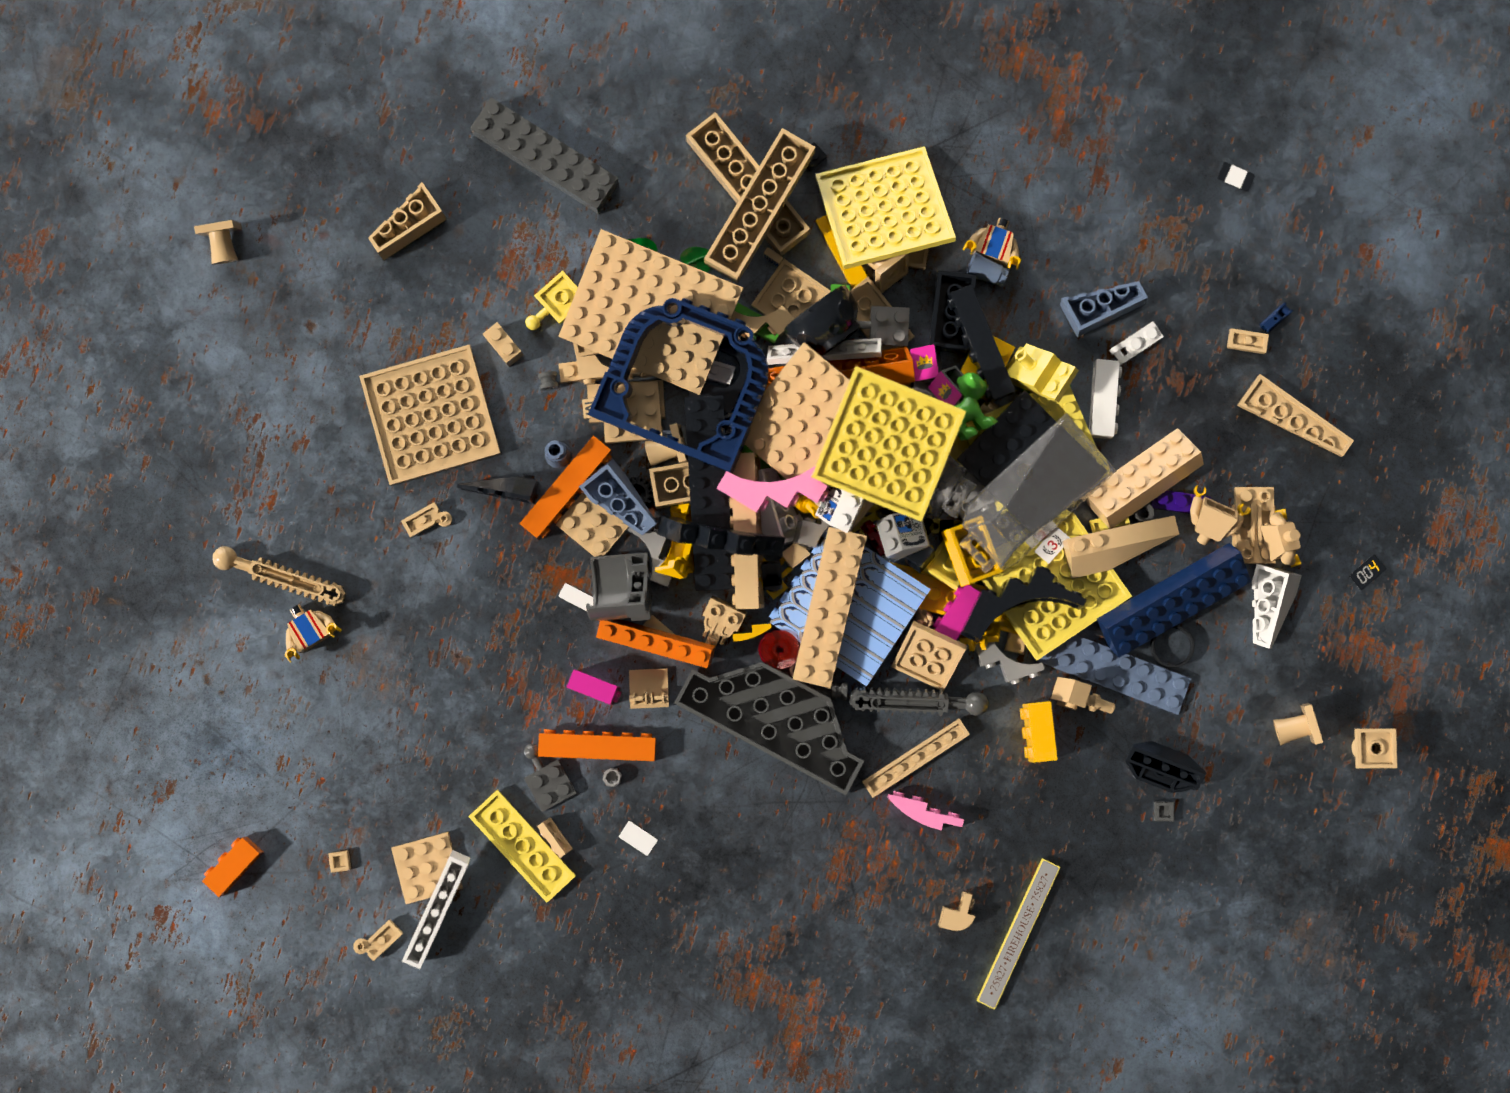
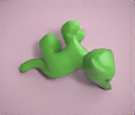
(972, 389)

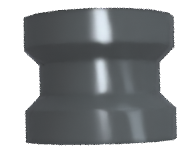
(548, 380)
(839, 690)

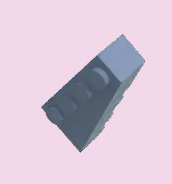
(1097, 308)

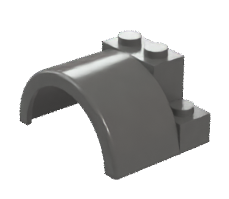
(620, 587)

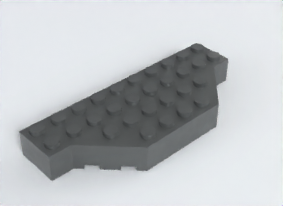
(776, 718)

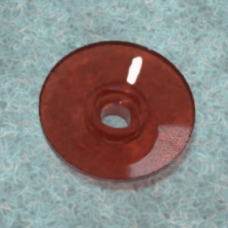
(782, 639)

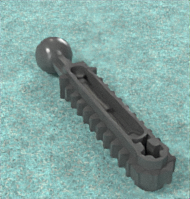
(975, 703)

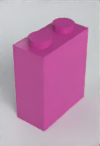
(594, 687)

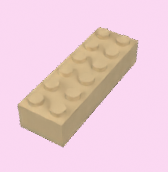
(1145, 478)

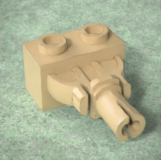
(721, 620)
(1075, 694)

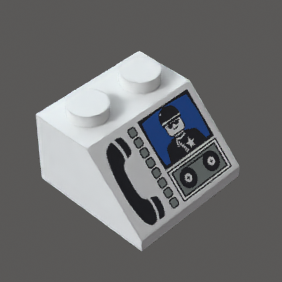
(840, 509)

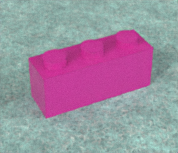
(956, 612)

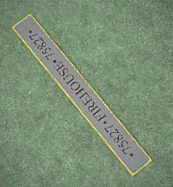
(1018, 933)

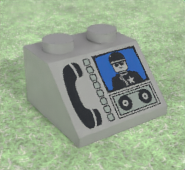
(901, 535)

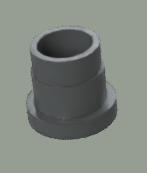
(1150, 513)

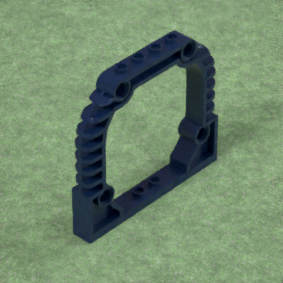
(613, 407)

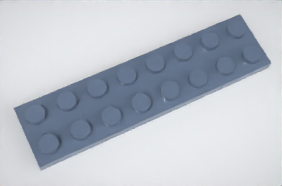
(1123, 674)

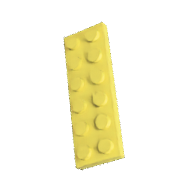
(522, 845)

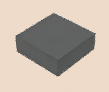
(1163, 811)

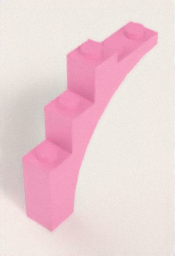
(785, 492)

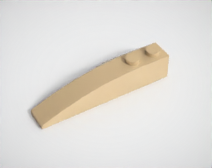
(1112, 547)

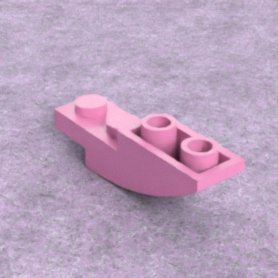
(916, 809)

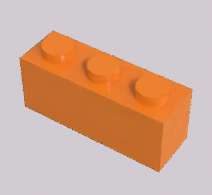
(232, 866)

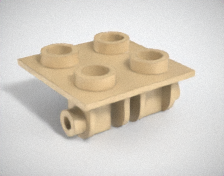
(648, 688)

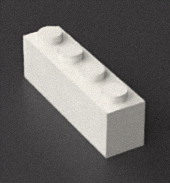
(1104, 398)

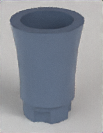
(987, 270)
(562, 458)

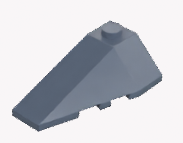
(617, 495)

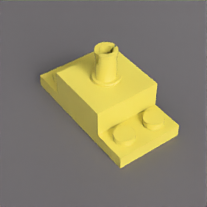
(1040, 372)

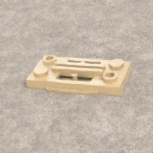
(1249, 538)

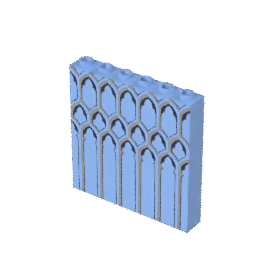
(878, 612)

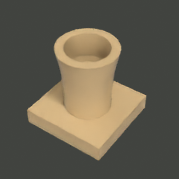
(220, 240)
(890, 271)
(658, 453)
(1298, 727)
(1383, 748)

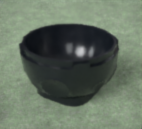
(826, 322)

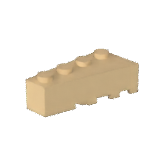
(409, 222)

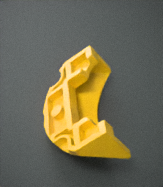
(680, 556)

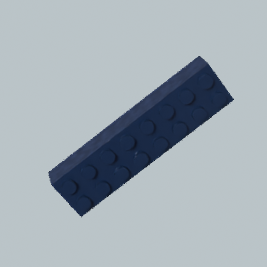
(1174, 600)

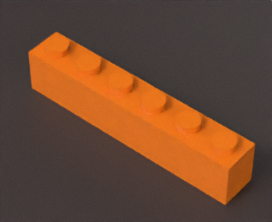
(565, 488)
(656, 642)
(597, 746)

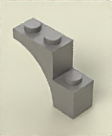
(809, 532)
(655, 545)
(1011, 670)

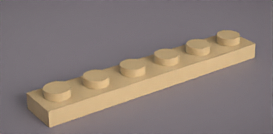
(915, 757)

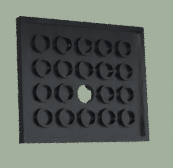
(1007, 439)

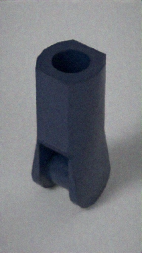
(1275, 319)

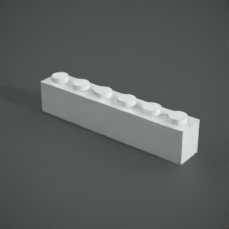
(436, 909)

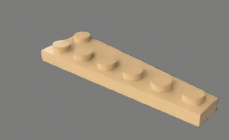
(1283, 410)

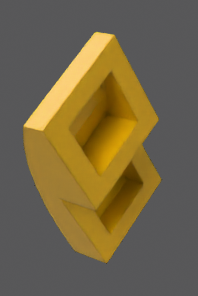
(757, 630)

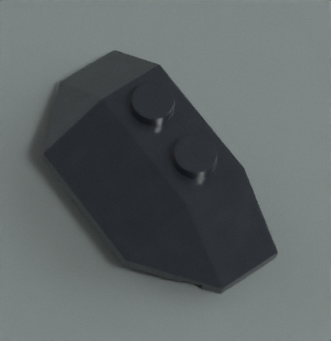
(1164, 767)

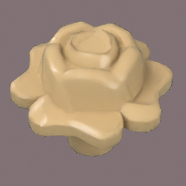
(923, 617)

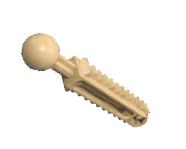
(226, 558)

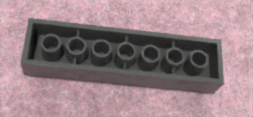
(544, 155)

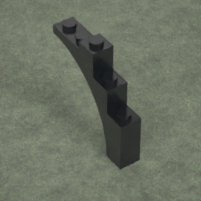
(720, 538)
(1015, 593)

